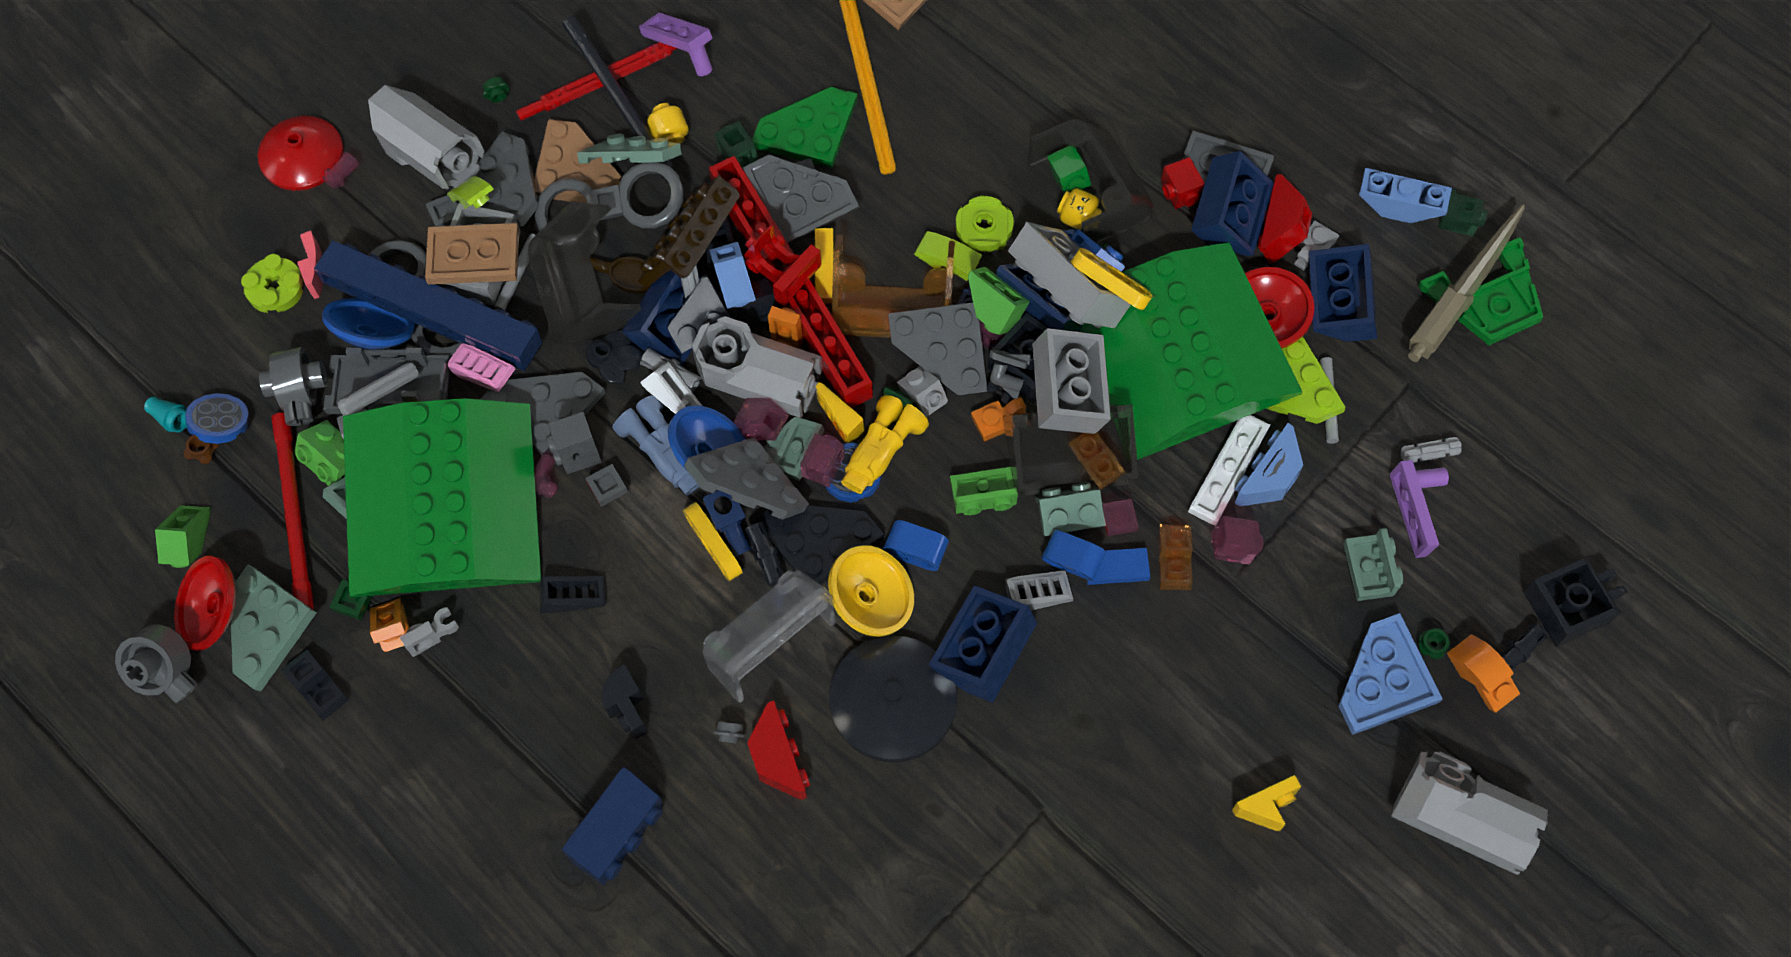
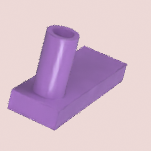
(682, 36)
(1407, 487)

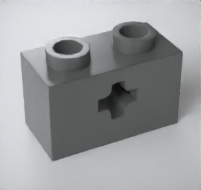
(573, 443)

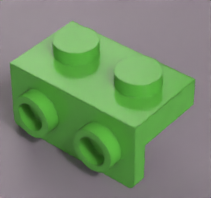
(322, 451)
(983, 491)

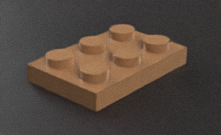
(472, 253)

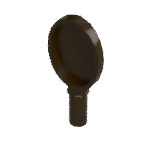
(622, 273)

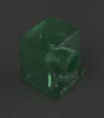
(734, 141)
(1463, 214)

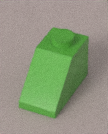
(995, 301)
(182, 535)

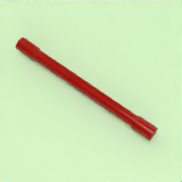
(283, 438)

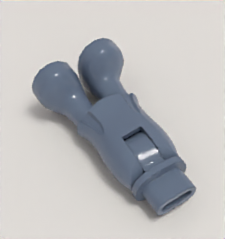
(655, 444)

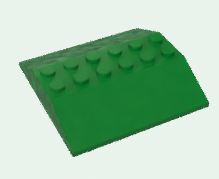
(1195, 350)
(440, 497)

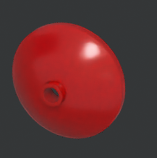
(304, 162)
(1284, 298)
(205, 602)

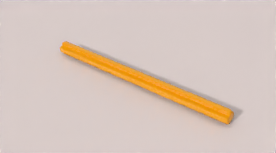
(868, 87)

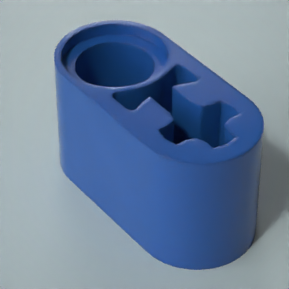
(916, 545)
(1073, 555)

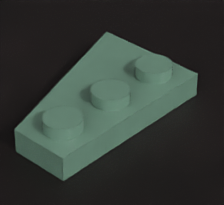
(635, 148)

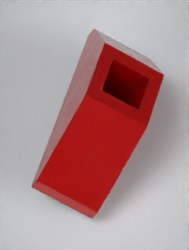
(1285, 220)
(775, 754)

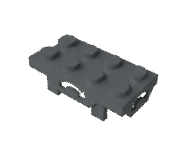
(362, 368)

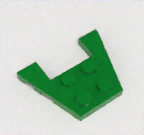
(1500, 305)

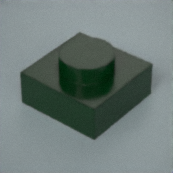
(349, 606)

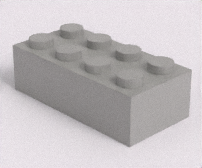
(1048, 258)

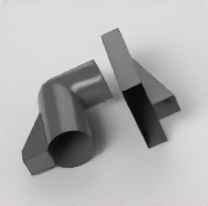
(1007, 382)

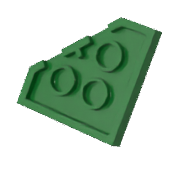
(808, 127)

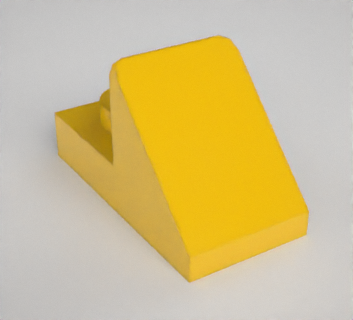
(1261, 806)

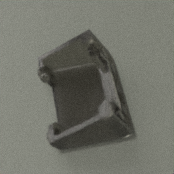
(1044, 457)

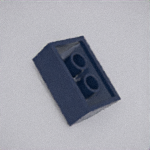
(1233, 203)
(1343, 293)
(1040, 305)
(658, 306)
(984, 643)
(613, 827)

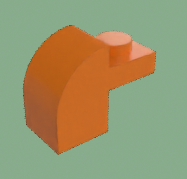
(1486, 670)

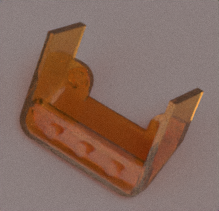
(865, 309)

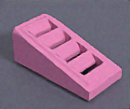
(464, 367)

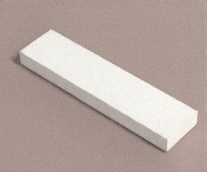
(1228, 469)

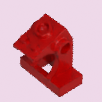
(764, 250)

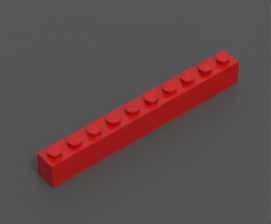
(817, 324)

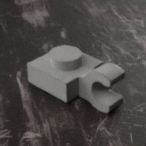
(1318, 238)
(423, 636)

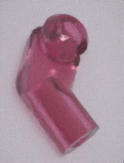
(542, 480)

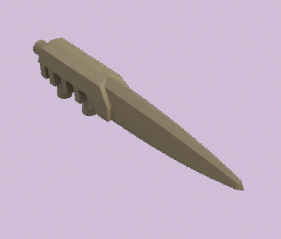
(1460, 296)

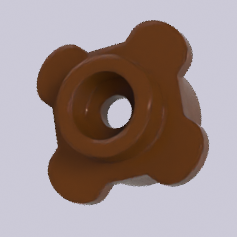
(192, 450)

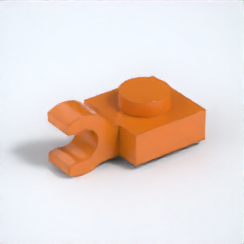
(990, 417)

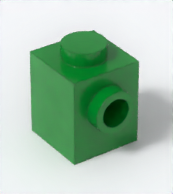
(1069, 169)

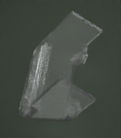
(765, 628)

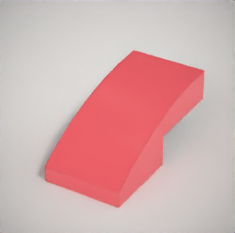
(307, 265)

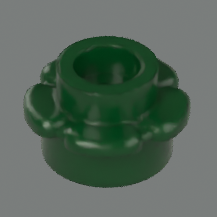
(495, 89)
(1437, 636)

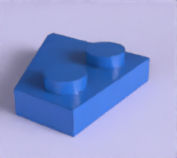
(1109, 254)

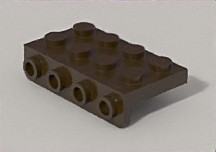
(690, 231)

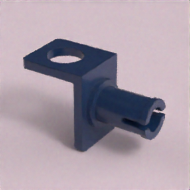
(729, 523)

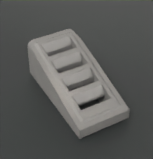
(1042, 601)

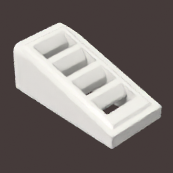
(670, 388)

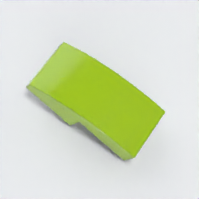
(471, 192)
(934, 251)

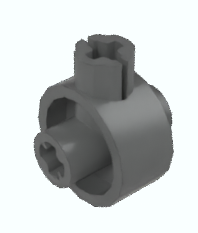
(293, 383)
(156, 663)

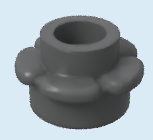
(729, 732)

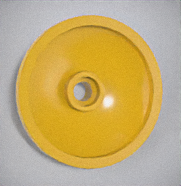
(880, 583)

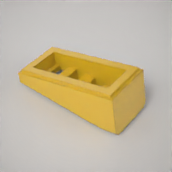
(844, 418)

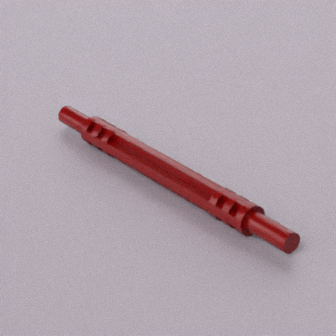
(591, 82)

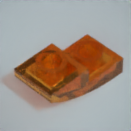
(1097, 459)
(1175, 557)

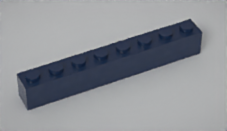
(428, 305)

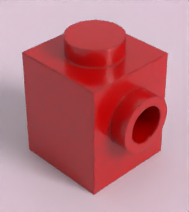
(1182, 183)

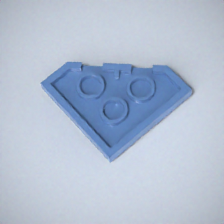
(1387, 678)

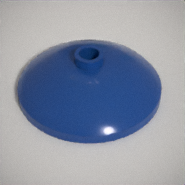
(366, 324)
(699, 431)

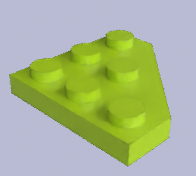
(1318, 397)

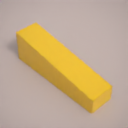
(824, 275)

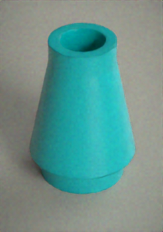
(167, 414)

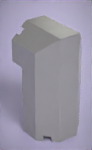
(424, 137)
(755, 366)
(1470, 812)

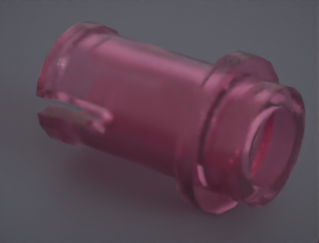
(339, 172)

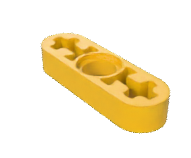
(1111, 278)
(712, 541)

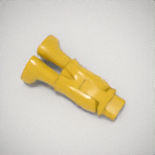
(880, 443)

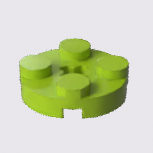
(984, 238)
(268, 270)

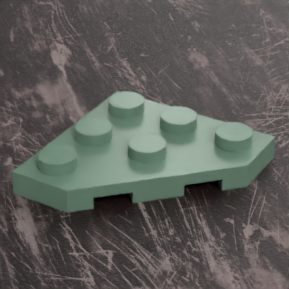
(264, 626)

